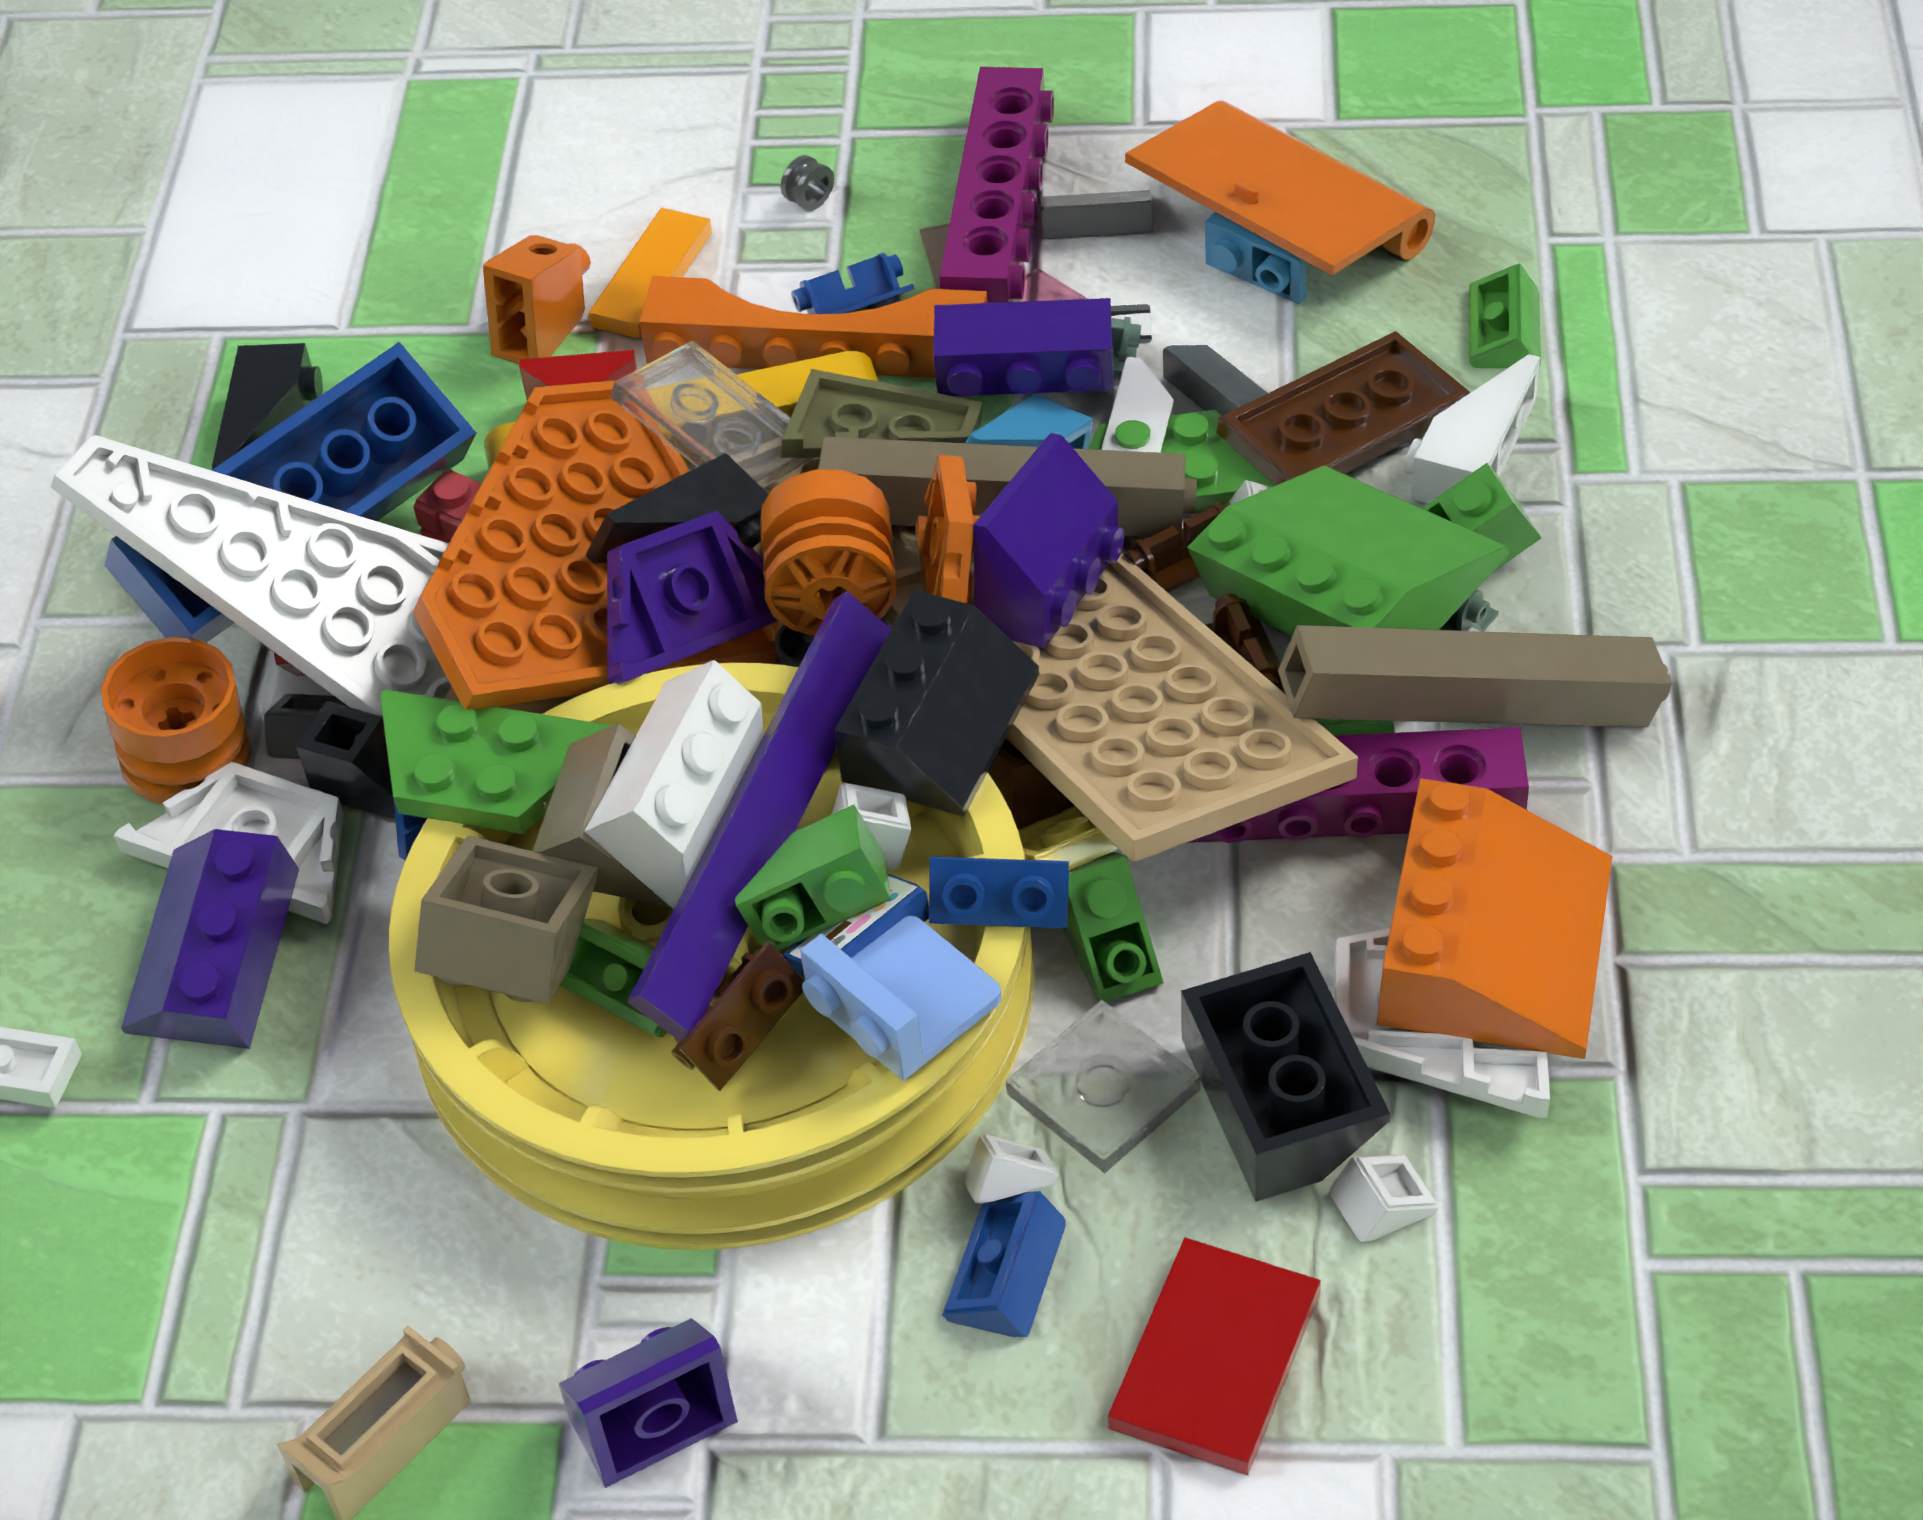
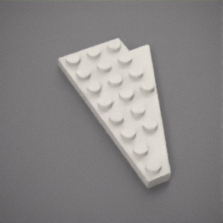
(291, 572)

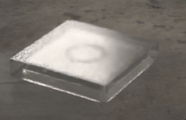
(1103, 1086)

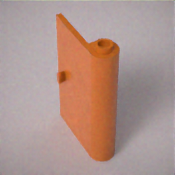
(1283, 188)

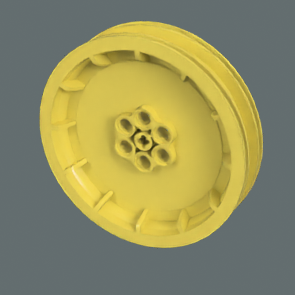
(637, 1147)

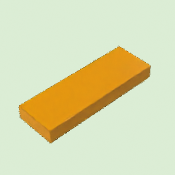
(662, 250)

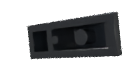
(264, 391)
(708, 488)

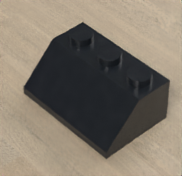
(934, 705)
(1281, 1073)

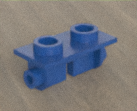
(872, 282)
(998, 892)

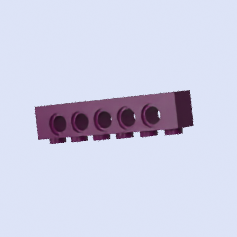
(997, 182)
(1388, 782)

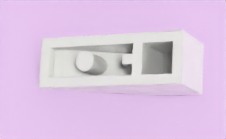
(1474, 431)

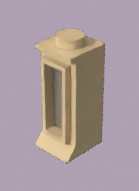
(379, 1423)

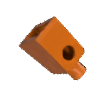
(534, 296)

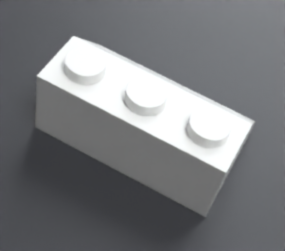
(678, 778)

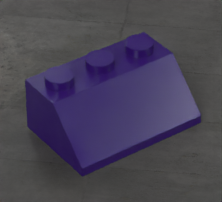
(1023, 347)
(1044, 544)
(213, 940)

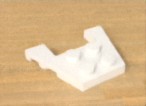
(1447, 1062)

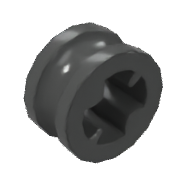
(807, 182)

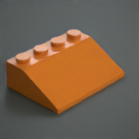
(1494, 925)

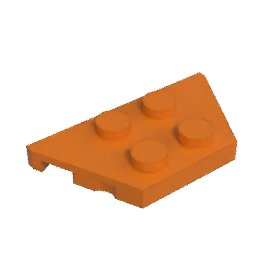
(947, 532)

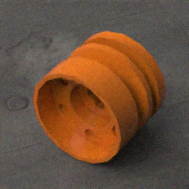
(825, 538)
(173, 715)

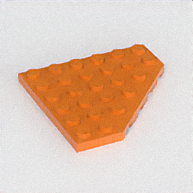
(514, 596)

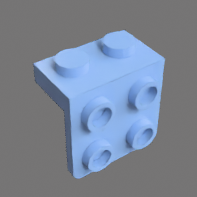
(899, 994)

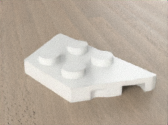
(253, 803)

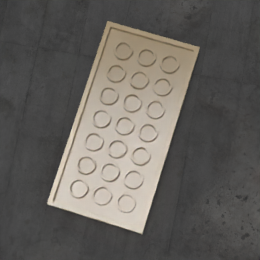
(1159, 719)

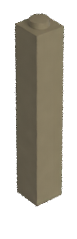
(1146, 484)
(1473, 676)

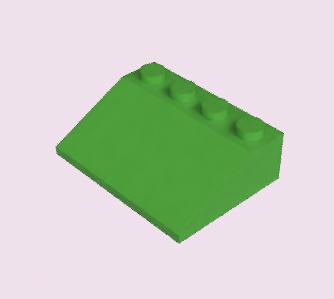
(1341, 557)

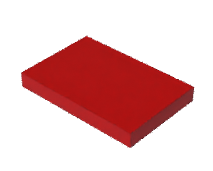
(1215, 1355)

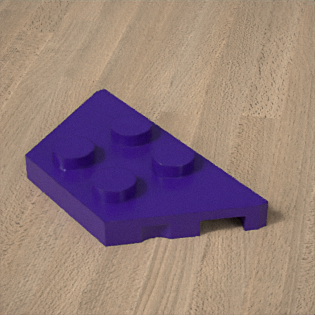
(680, 595)

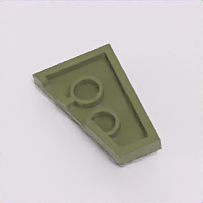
(873, 410)

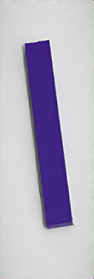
(758, 819)

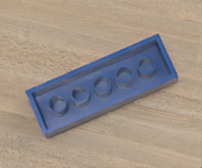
(350, 449)

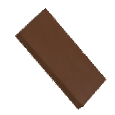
(1342, 411)

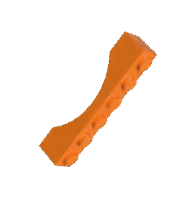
(759, 337)

